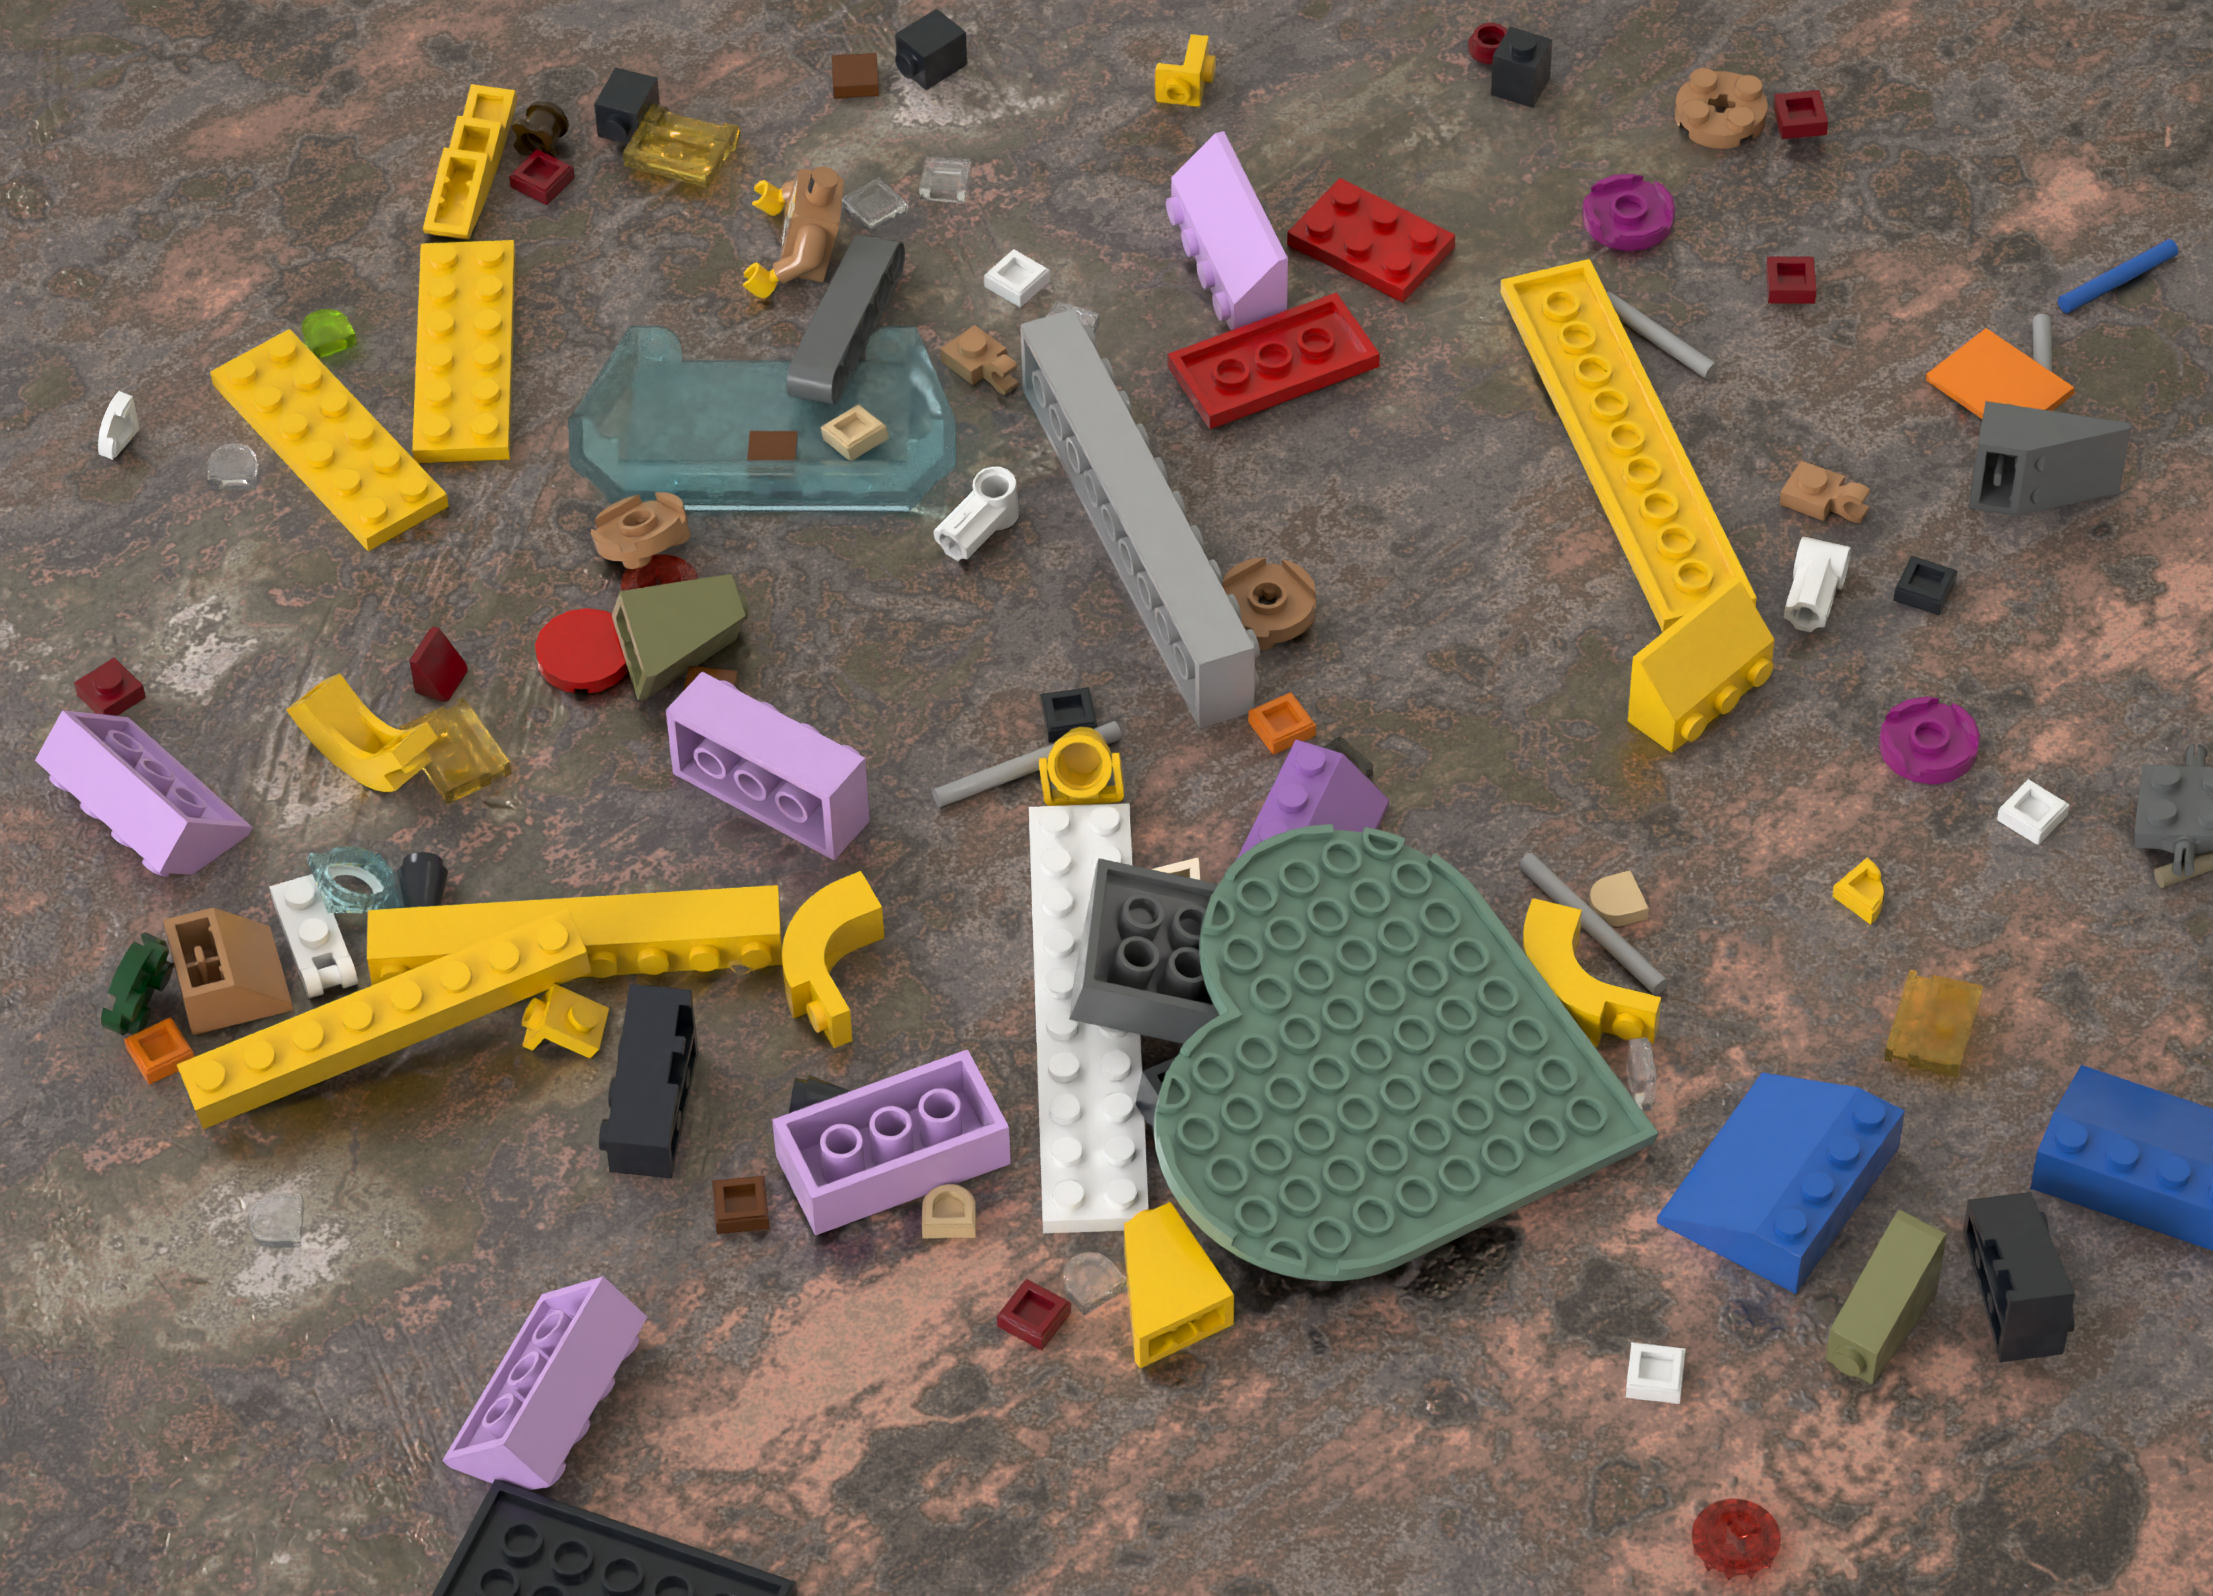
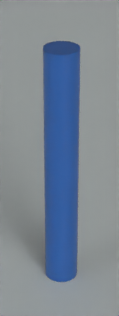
(2118, 276)

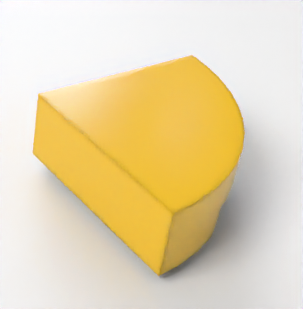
(1862, 891)

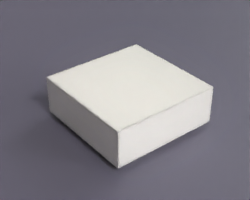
(1016, 278)
(2033, 812)
(1655, 1373)

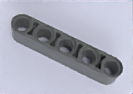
(845, 319)

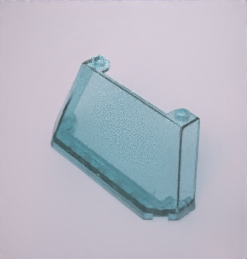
(688, 422)

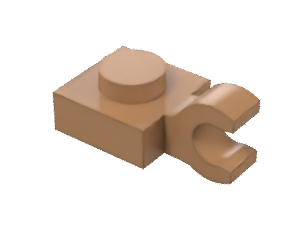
(979, 356)
(1821, 491)

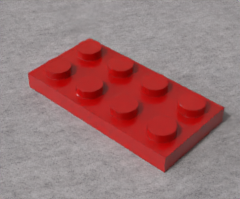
(1273, 360)

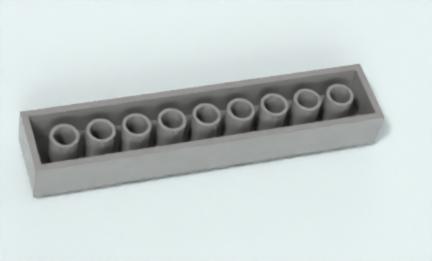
(1139, 519)

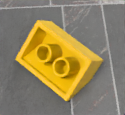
(1700, 667)

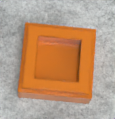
(1281, 723)
(158, 1050)

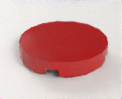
(580, 651)

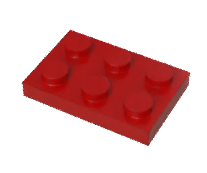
(1371, 240)

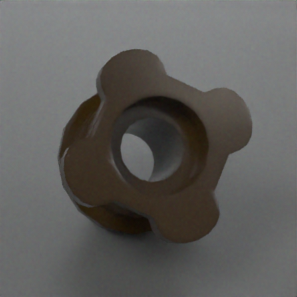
(541, 128)

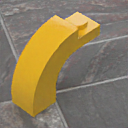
(358, 739)
(819, 935)
(1597, 1007)

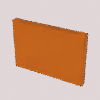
(1997, 373)

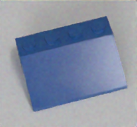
(2131, 1156)
(1785, 1175)

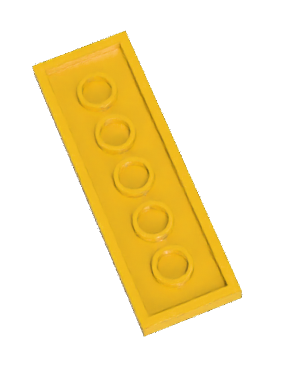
(464, 352)
(329, 439)

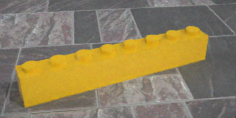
(619, 931)
(384, 1018)

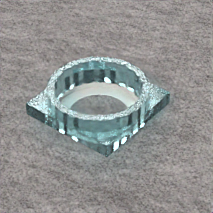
(358, 863)

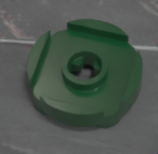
(134, 983)

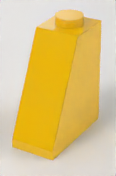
(1171, 1286)

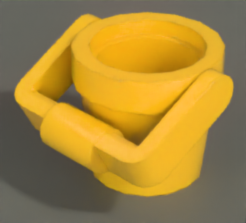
(1080, 770)

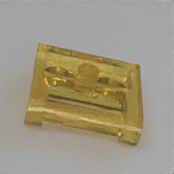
(680, 146)

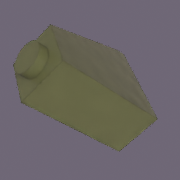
(676, 627)
(1887, 1298)

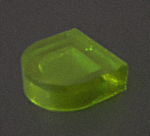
(327, 332)

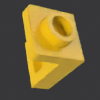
(1186, 83)
(565, 1020)

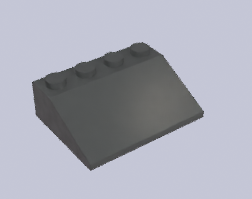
(1142, 953)

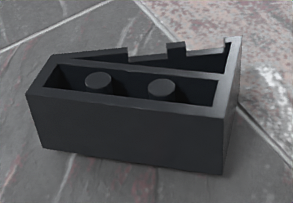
(651, 1082)
(2019, 1276)

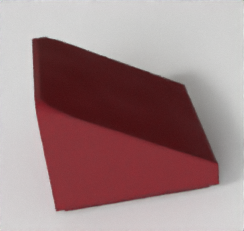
(437, 666)

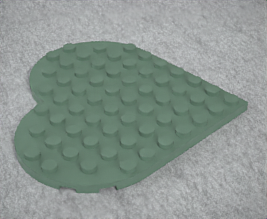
(1374, 1064)

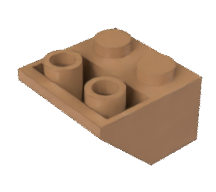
(225, 969)

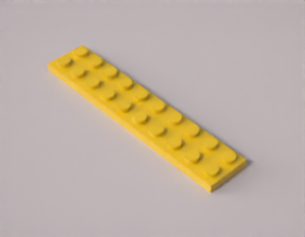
(1623, 438)

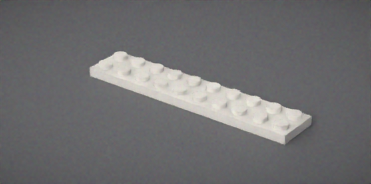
(1085, 1071)

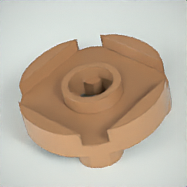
(1709, 89)
(638, 529)
(1288, 583)

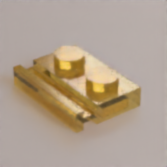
(463, 754)
(1934, 1023)

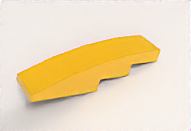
(470, 162)

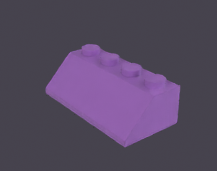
(1318, 789)

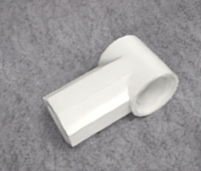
(987, 508)
(1817, 575)

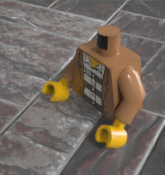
(807, 230)

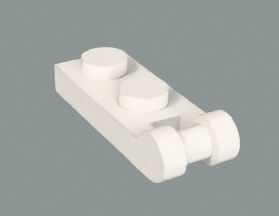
(312, 936)

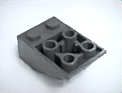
(2045, 459)

